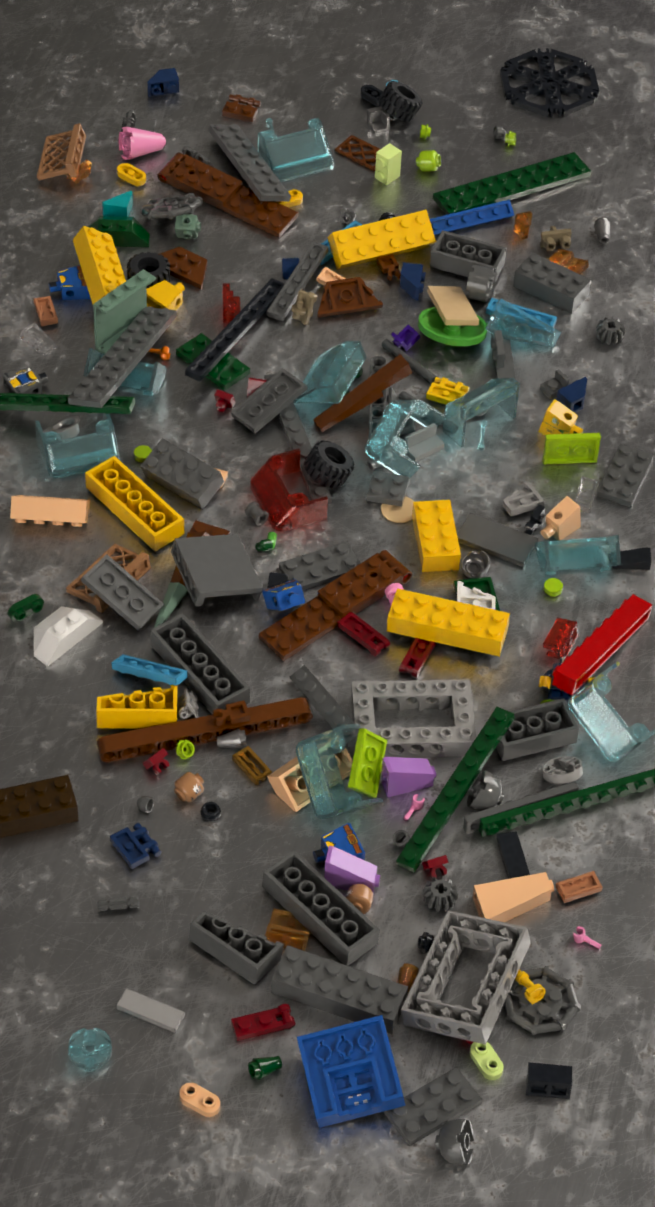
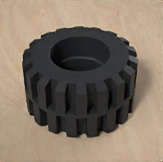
(400, 101)
(152, 263)
(329, 464)

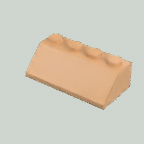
(49, 509)
(290, 784)

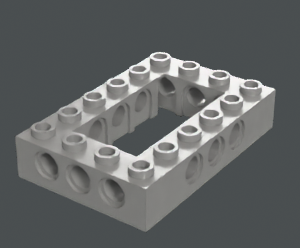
(417, 694)
(459, 930)

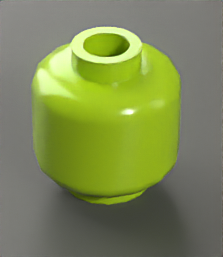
(428, 161)

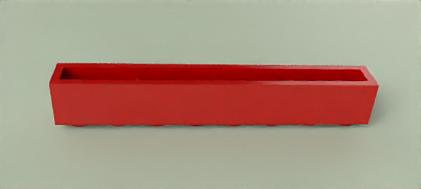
(601, 644)

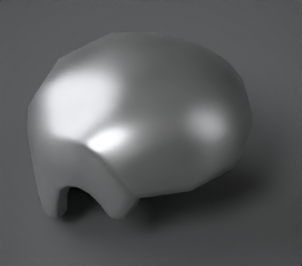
(475, 564)

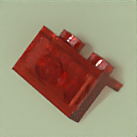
(231, 304)

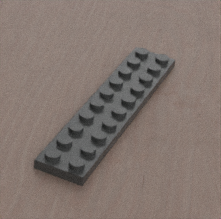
(122, 357)

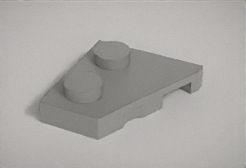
(522, 500)

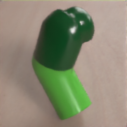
(267, 544)

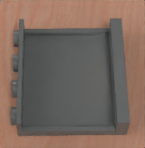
(215, 567)

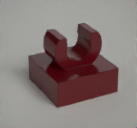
(224, 400)
(155, 760)
(436, 863)

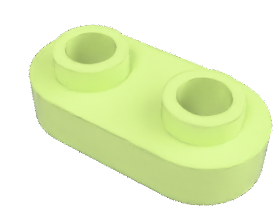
(485, 1058)

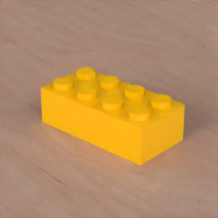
(436, 536)

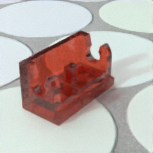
(561, 638)

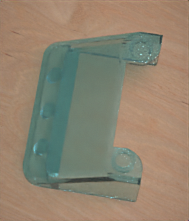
(297, 152)

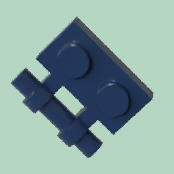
(131, 849)

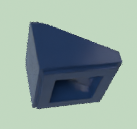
(288, 266)

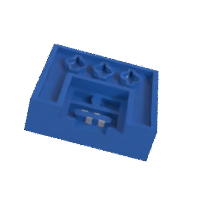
(350, 1071)

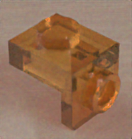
(84, 172)
(522, 224)

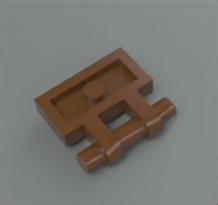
(239, 111)

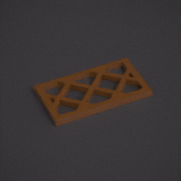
(361, 144)

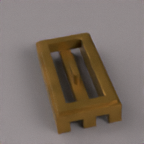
(240, 759)

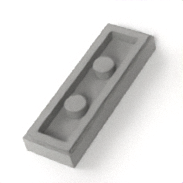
(150, 1010)

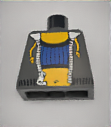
(24, 381)

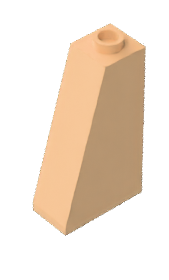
(512, 897)

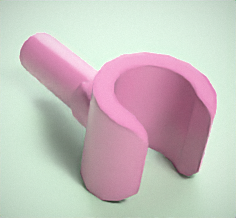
(415, 805)
(583, 938)

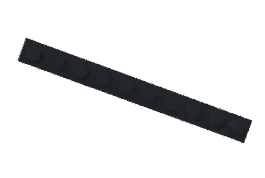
(234, 331)

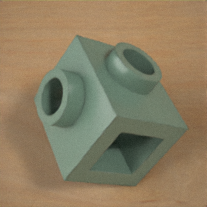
(187, 226)

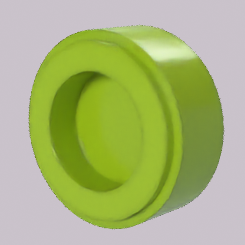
(141, 453)
(553, 587)

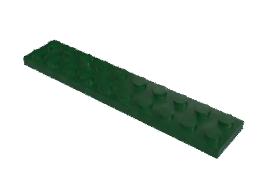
(513, 184)

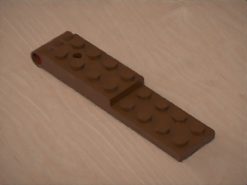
(226, 194)
(334, 601)

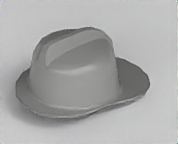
(66, 427)

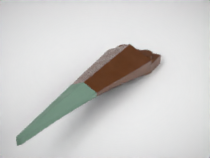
(177, 587)

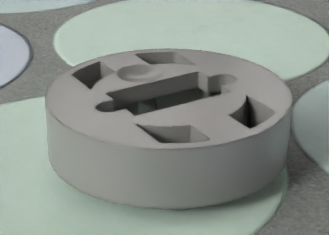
(555, 769)

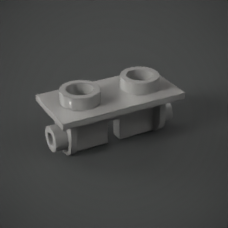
(187, 704)

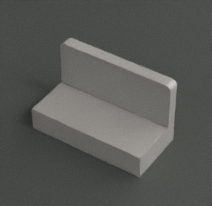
(423, 443)

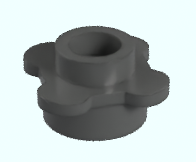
(347, 212)

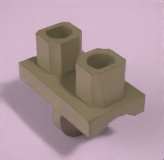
(555, 237)
(304, 306)

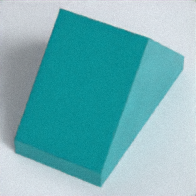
(119, 205)

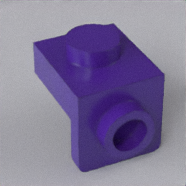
(406, 338)

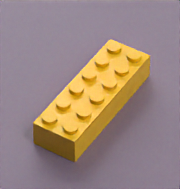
(381, 238)
(98, 262)
(134, 503)
(448, 622)

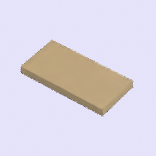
(453, 305)

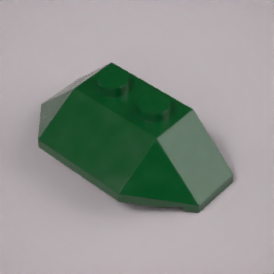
(124, 230)

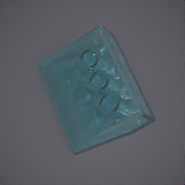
(333, 373)

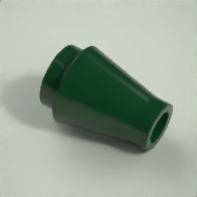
(262, 1067)

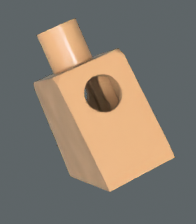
(562, 520)

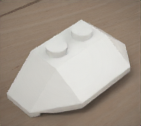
(61, 632)

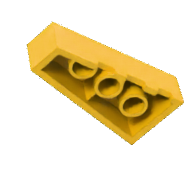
(138, 709)

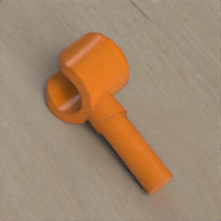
(164, 352)

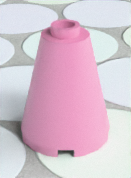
(139, 142)

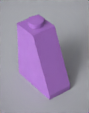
(406, 775)
(346, 870)

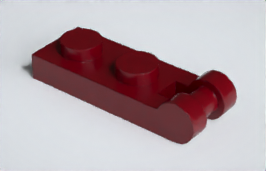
(363, 633)
(416, 655)
(262, 1022)

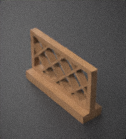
(73, 153)
(136, 568)

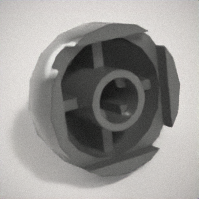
(486, 792)
(455, 1141)

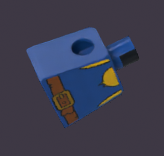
(70, 284)
(287, 595)
(343, 839)

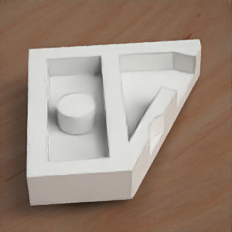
(474, 596)

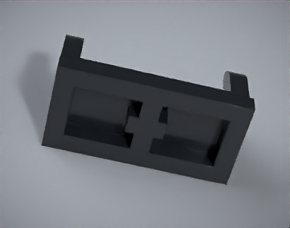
(549, 1080)

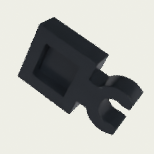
(536, 519)

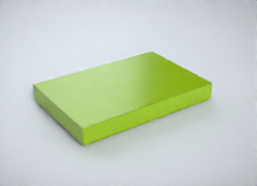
(571, 448)
(367, 763)

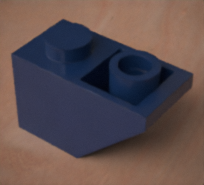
(163, 82)
(411, 279)
(573, 395)

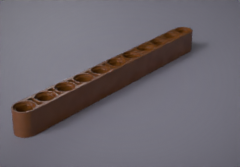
(201, 730)

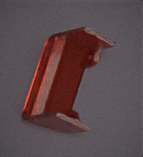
(284, 509)

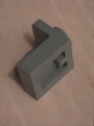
(552, 386)

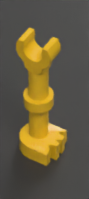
(533, 992)

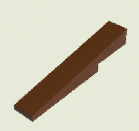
(365, 393)

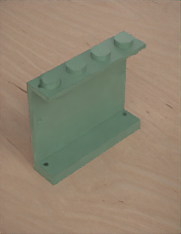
(119, 309)

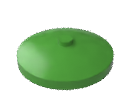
(433, 327)

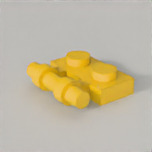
(446, 391)

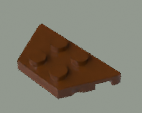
(186, 266)
(347, 297)

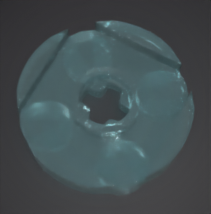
(90, 1060)

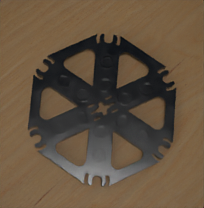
(538, 83)

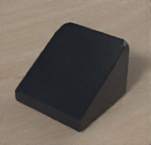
(276, 579)

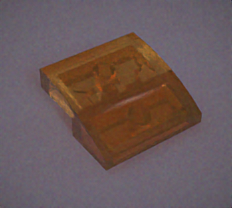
(566, 259)
(287, 930)

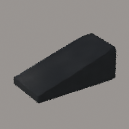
(635, 559)

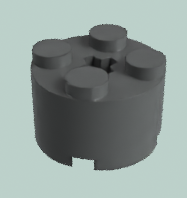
(481, 283)

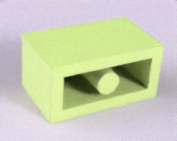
(388, 164)

